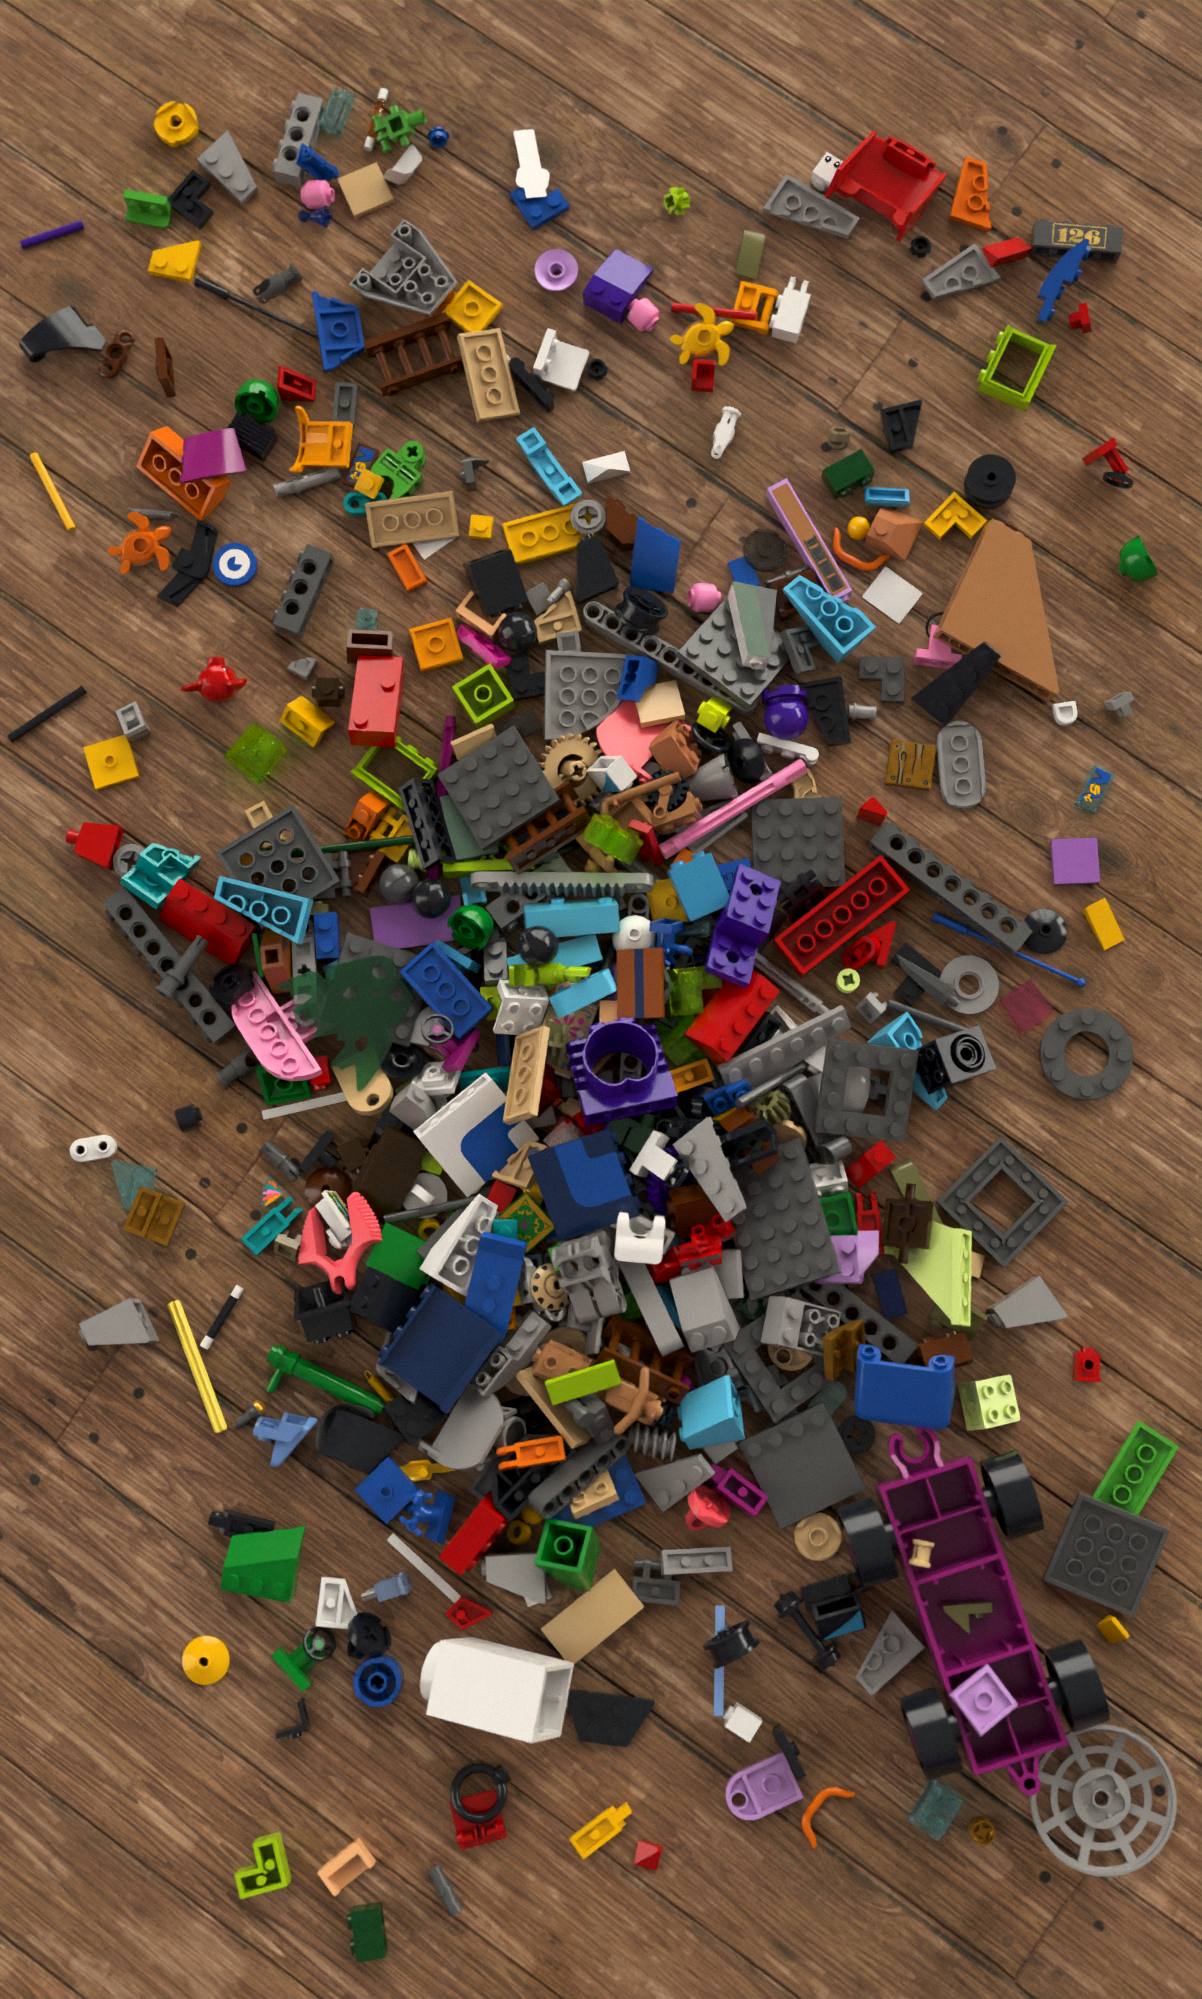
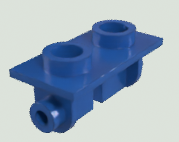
(316, 165)

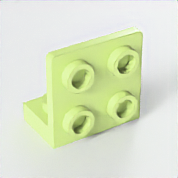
(989, 1402)

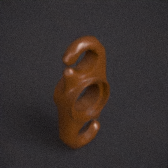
(116, 345)

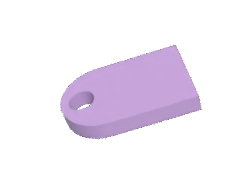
(766, 1787)

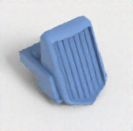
(286, 1433)

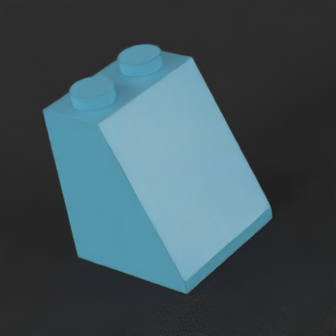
(711, 1415)

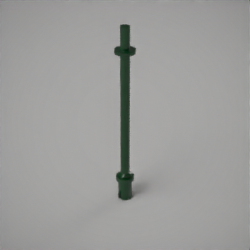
(360, 845)

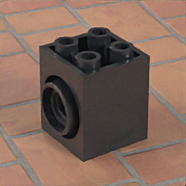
(954, 1059)

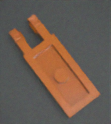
(533, 1453)

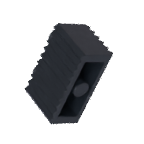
(253, 437)

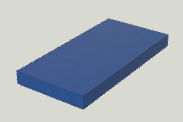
(446, 990)

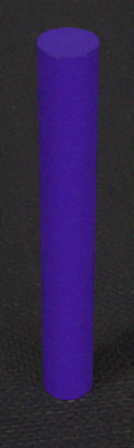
(52, 234)

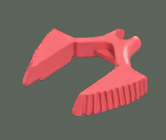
(364, 1234)

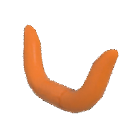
(864, 566)
(815, 1805)

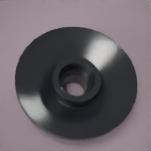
(746, 760)
(1041, 942)
(403, 1062)

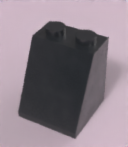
(496, 582)
(383, 1301)

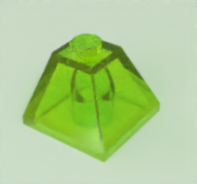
(256, 752)

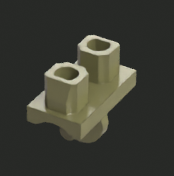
(557, 1042)

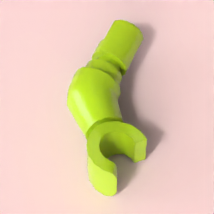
(549, 974)

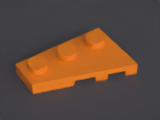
(970, 199)

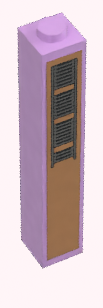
(807, 540)

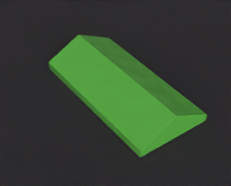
(1136, 1469)

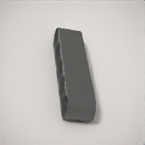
(576, 1475)

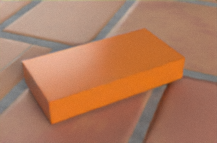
(407, 568)

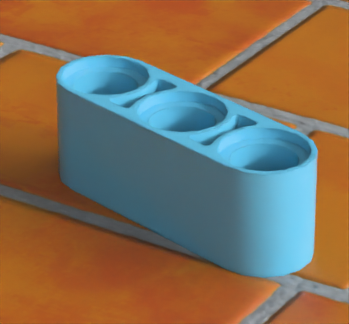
(583, 993)

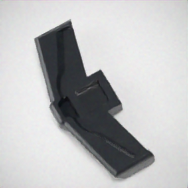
(191, 565)

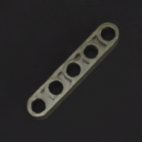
(906, 1173)

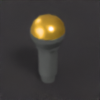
(255, 1410)

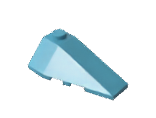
(906, 1034)

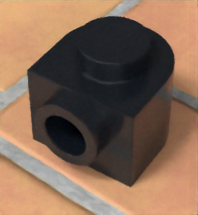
(189, 1118)

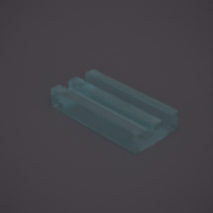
(342, 95)

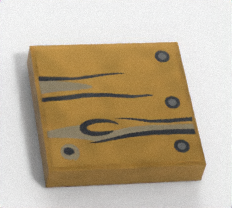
(910, 765)

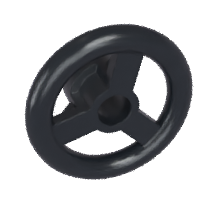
(708, 740)

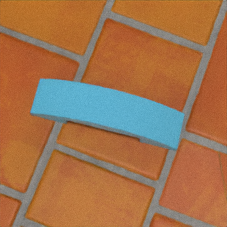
(548, 468)

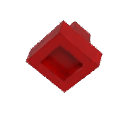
(1081, 318)

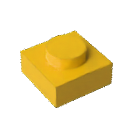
(369, 483)
(481, 527)

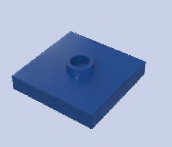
(386, 1490)

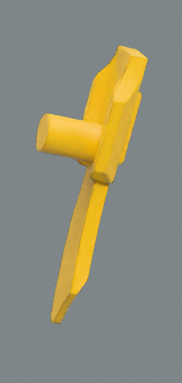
(423, 1469)

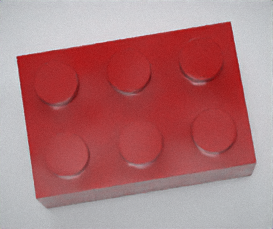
(474, 1536)

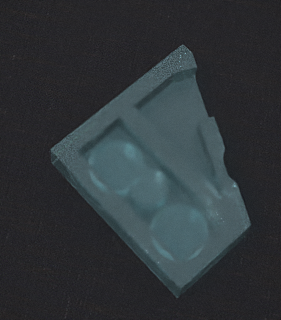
(130, 1178)

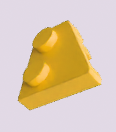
(175, 261)

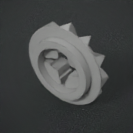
(579, 512)
(125, 853)

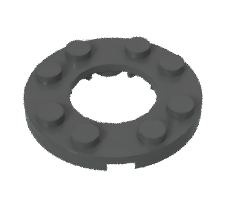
(1062, 1077)

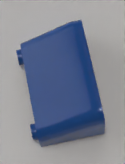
(904, 1392)

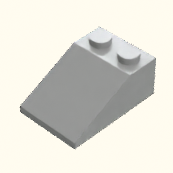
(703, 1309)

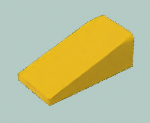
(1103, 924)

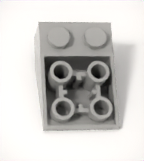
(798, 1325)

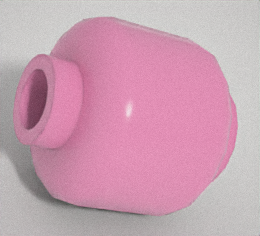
(317, 194)
(643, 314)
(703, 597)

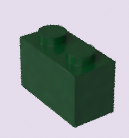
(848, 474)
(368, 1932)

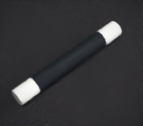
(222, 1316)

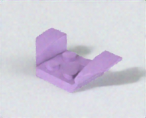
(854, 1256)

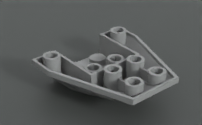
(408, 274)

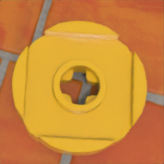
(176, 135)

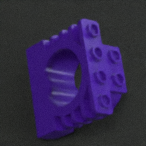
(631, 1097)

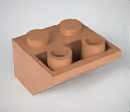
(676, 750)

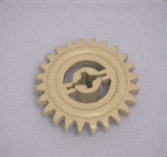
(588, 757)

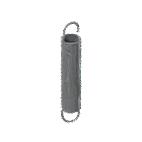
(154, 514)

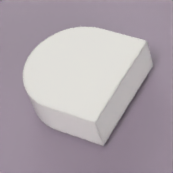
(1065, 713)

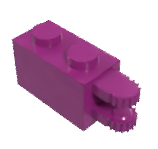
(737, 1490)

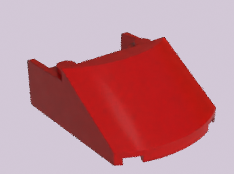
(889, 180)

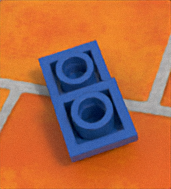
(725, 1096)

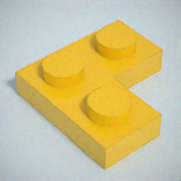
(955, 512)

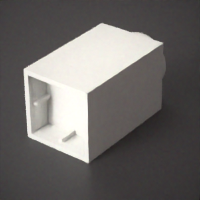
(496, 1688)

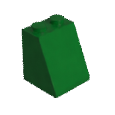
(398, 1257)
(568, 1553)

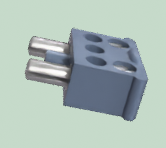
(389, 1587)

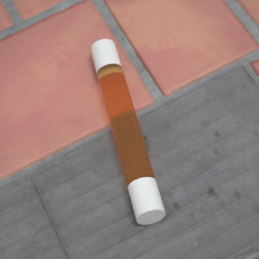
(378, 110)

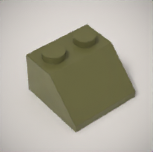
(941, 1320)

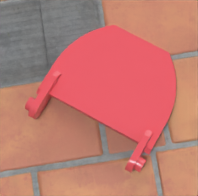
(623, 736)

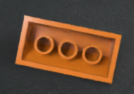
(163, 465)

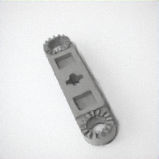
(304, 956)

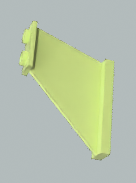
(944, 1270)

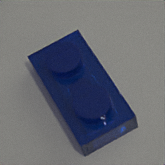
(890, 1294)

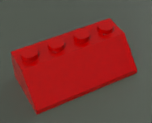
(196, 914)
(730, 1017)

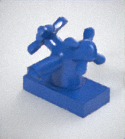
(666, 931)
(435, 1516)

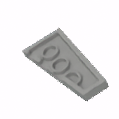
(809, 208)
(711, 1168)

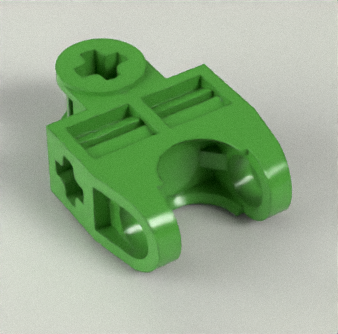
(402, 469)

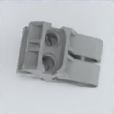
(591, 1286)

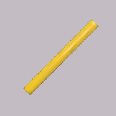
(52, 492)

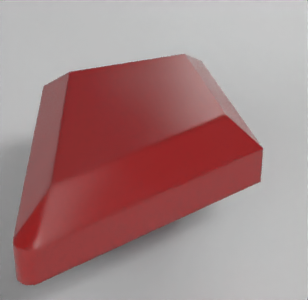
(467, 1613)

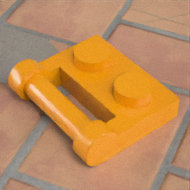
(748, 300)

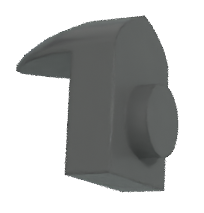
(467, 475)

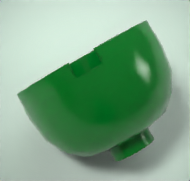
(258, 400)
(1136, 561)
(471, 926)

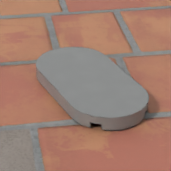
(960, 765)

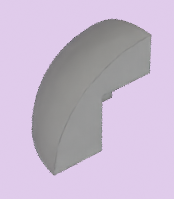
(856, 1088)

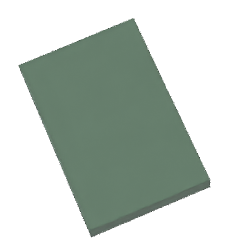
(462, 838)

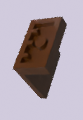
(364, 869)

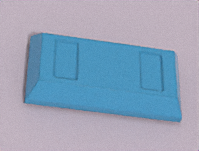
(887, 497)

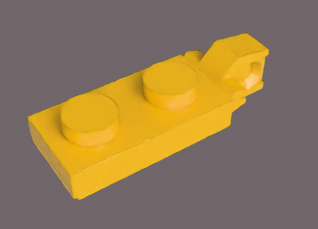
(600, 1830)

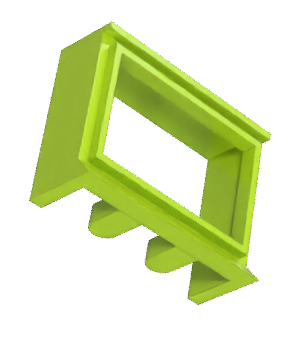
(1002, 392)
(374, 784)

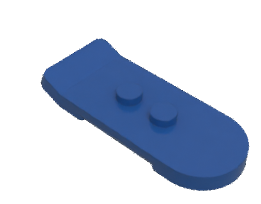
(495, 1279)

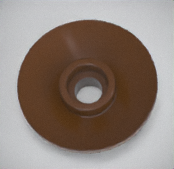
(324, 1176)

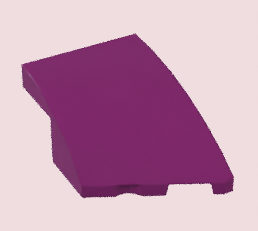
(211, 456)

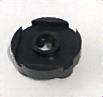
(241, 983)

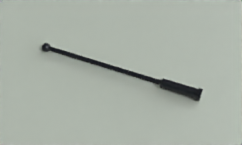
(199, 282)

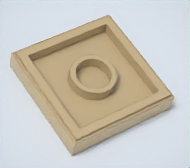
(365, 190)
(660, 704)

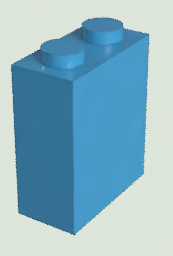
(698, 886)

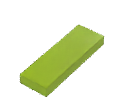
(583, 1382)

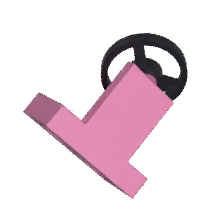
(938, 653)

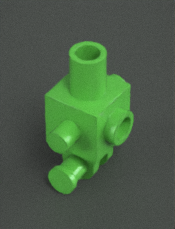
(398, 126)

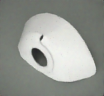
(404, 167)

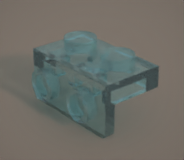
(935, 1809)

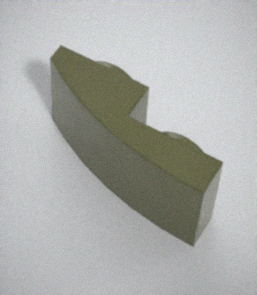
(749, 254)

